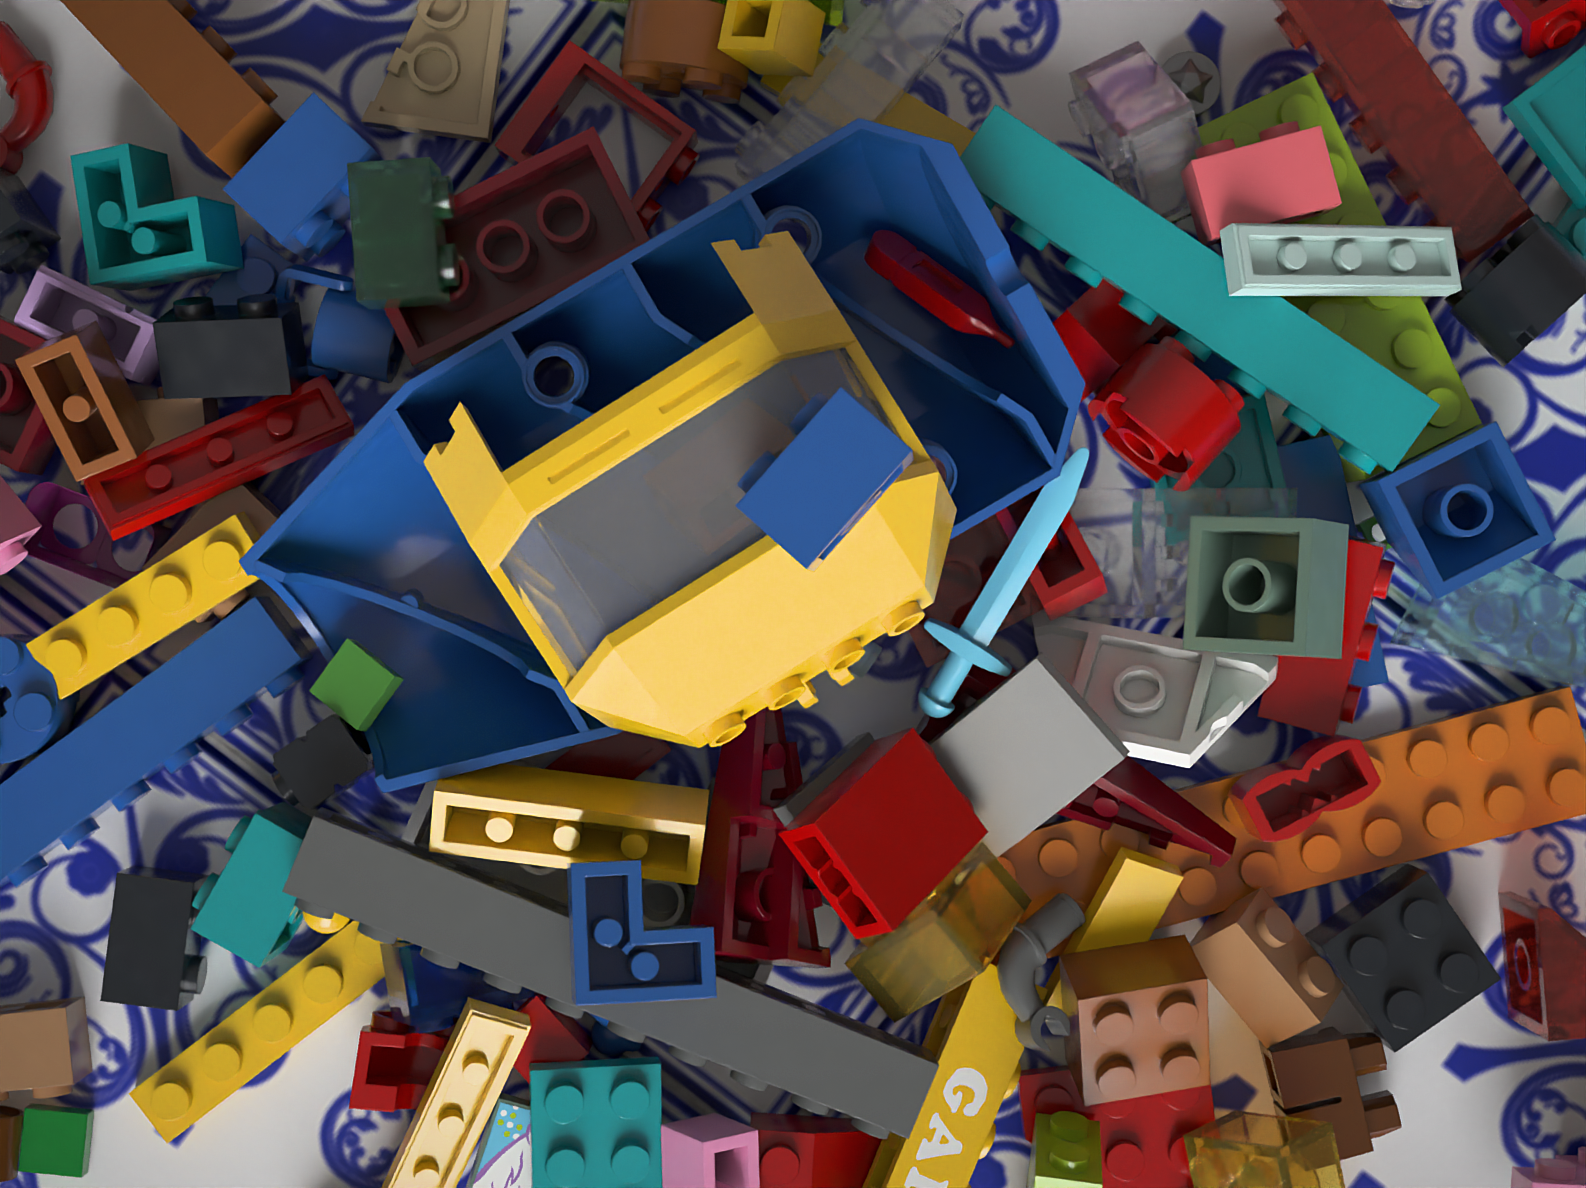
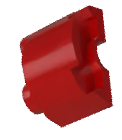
(394, 1064)

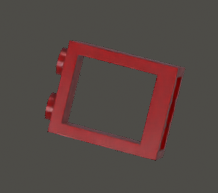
(557, 92)

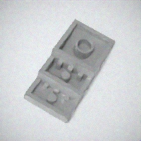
(1026, 752)

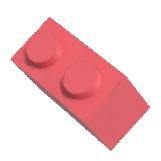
(1265, 182)

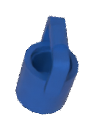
(345, 332)

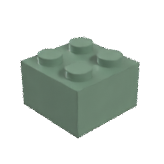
(1266, 586)

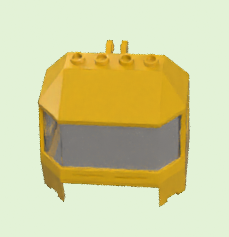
(629, 540)

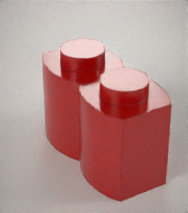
(1317, 777)

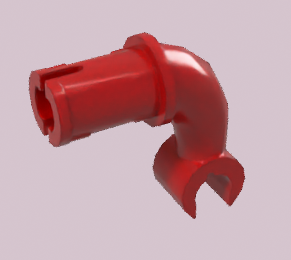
(33, 96)

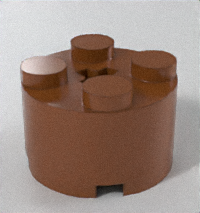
(676, 47)

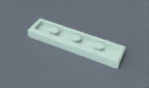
(1339, 260)

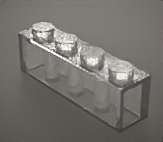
(860, 77)

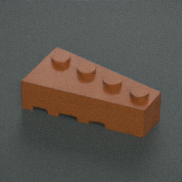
(186, 74)

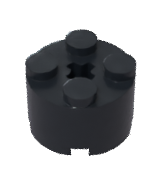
(1520, 289)

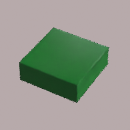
(56, 1140)

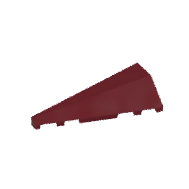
(1122, 796)
(747, 874)

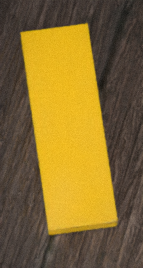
(1123, 908)

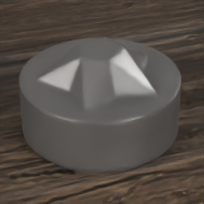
(1196, 78)

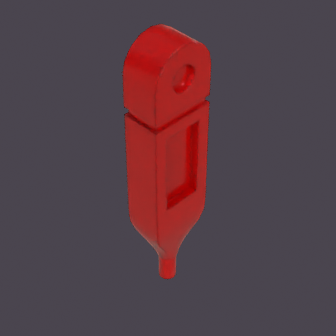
(932, 286)

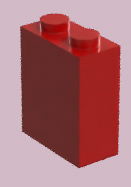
(884, 833)

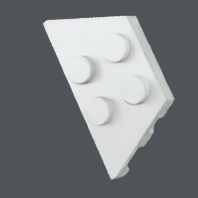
(1151, 690)

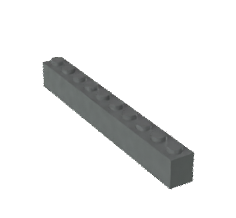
(526, 943)

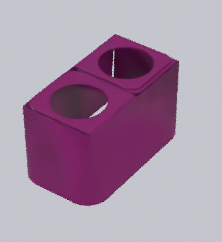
(45, 502)

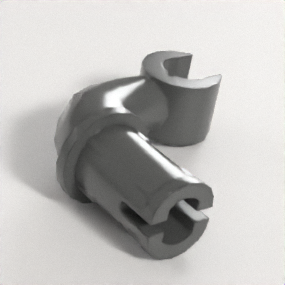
(1022, 954)

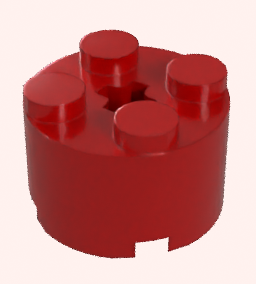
(1167, 413)

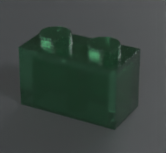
(401, 233)

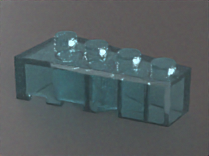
(1506, 621)

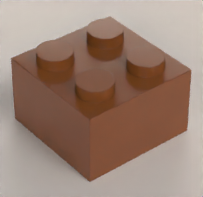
(1135, 1019)

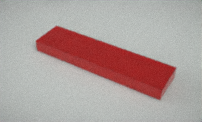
(219, 457)

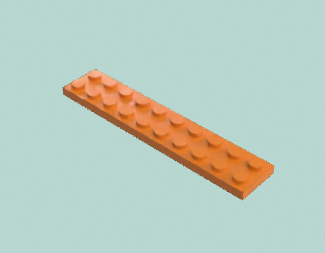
(1437, 792)

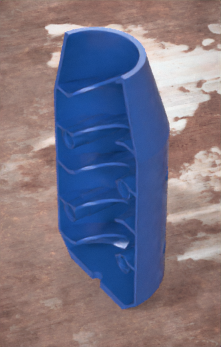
(387, 565)

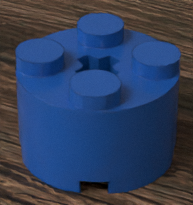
(34, 713)

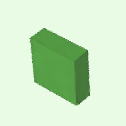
(356, 685)

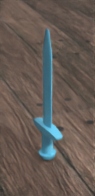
(971, 641)

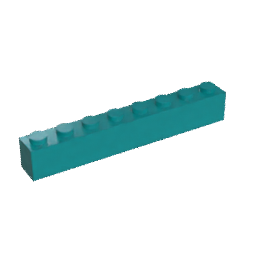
(1186, 286)

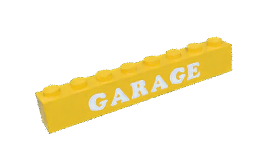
(977, 1069)

